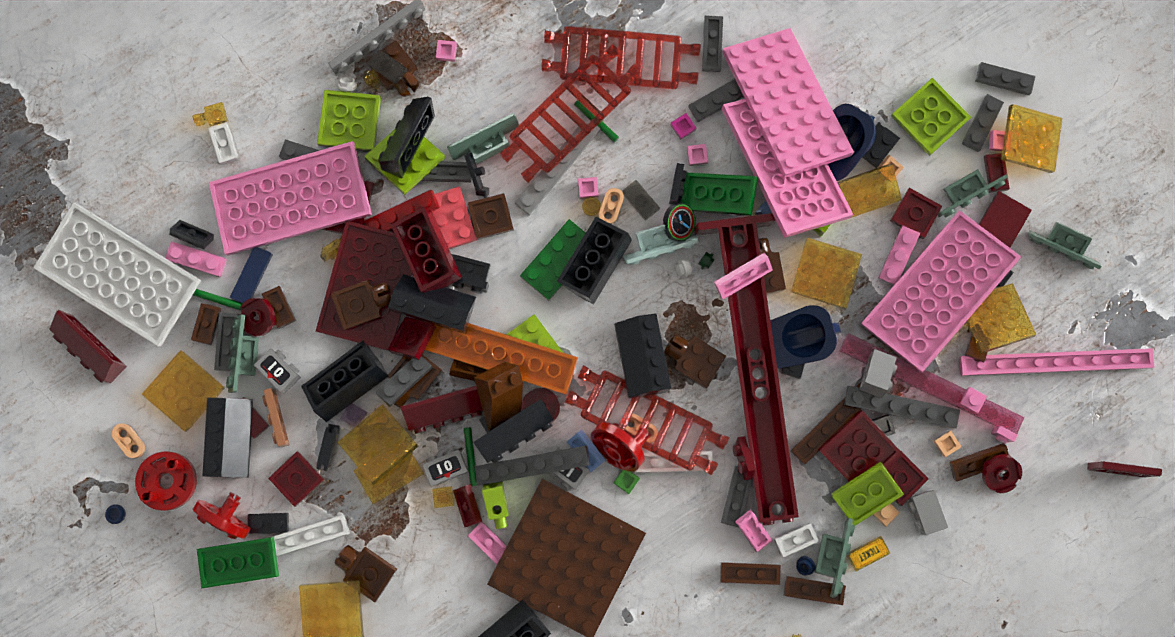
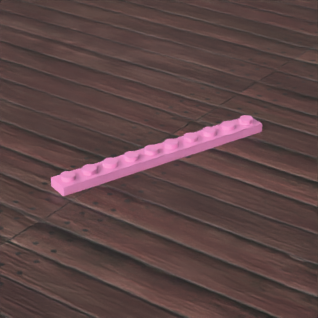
(1058, 362)

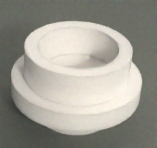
(347, 84)
(684, 268)

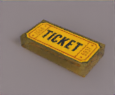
(868, 553)

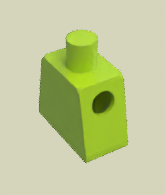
(495, 495)

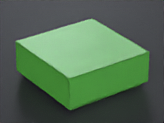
(626, 481)

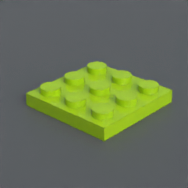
(930, 116)
(348, 119)
(423, 162)

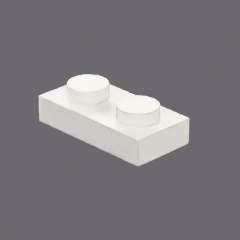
(223, 143)
(796, 540)

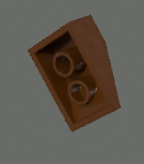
(500, 393)

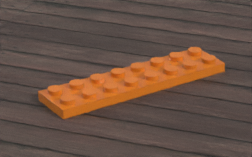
(490, 348)

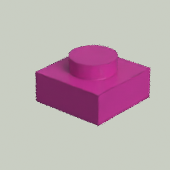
(683, 126)

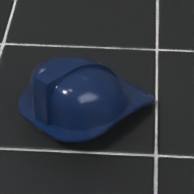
(860, 133)
(804, 336)

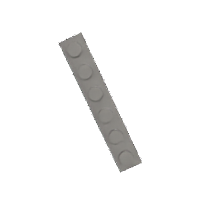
(372, 39)
(546, 181)

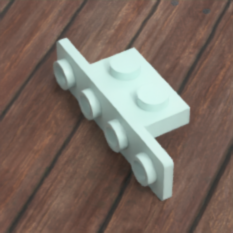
(655, 242)

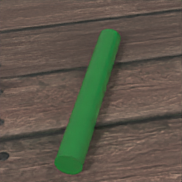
(603, 127)
(217, 299)
(470, 455)

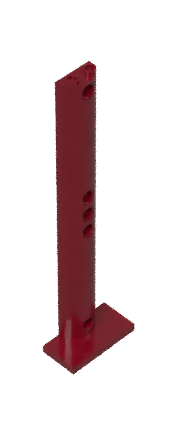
(753, 331)

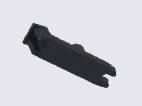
(475, 175)
(327, 446)

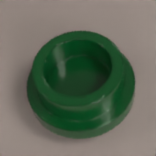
(706, 260)

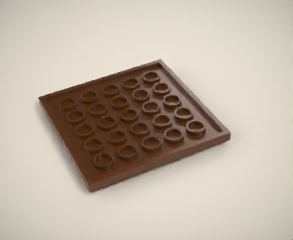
(566, 558)

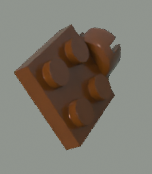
(396, 52)
(775, 279)
(360, 303)
(695, 359)
(421, 386)
(368, 568)

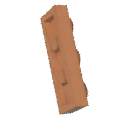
(275, 417)

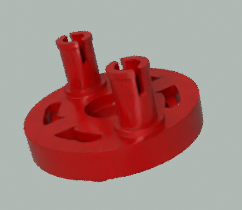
(619, 446)
(154, 494)
(222, 517)

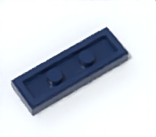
(251, 275)

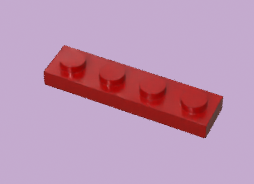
(387, 218)

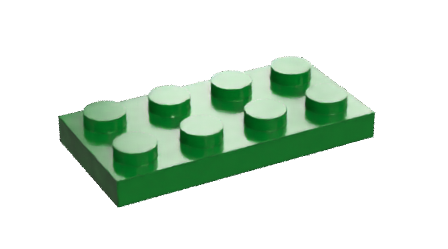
(720, 193)
(551, 261)
(237, 562)

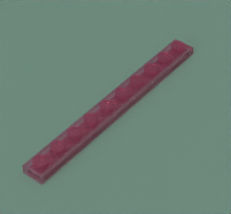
(934, 385)

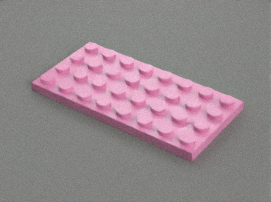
(787, 102)
(290, 198)
(797, 201)
(940, 291)

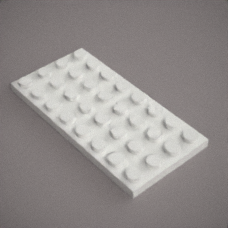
(117, 274)

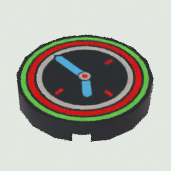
(679, 222)

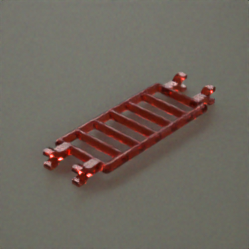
(601, 63)
(677, 76)
(695, 460)

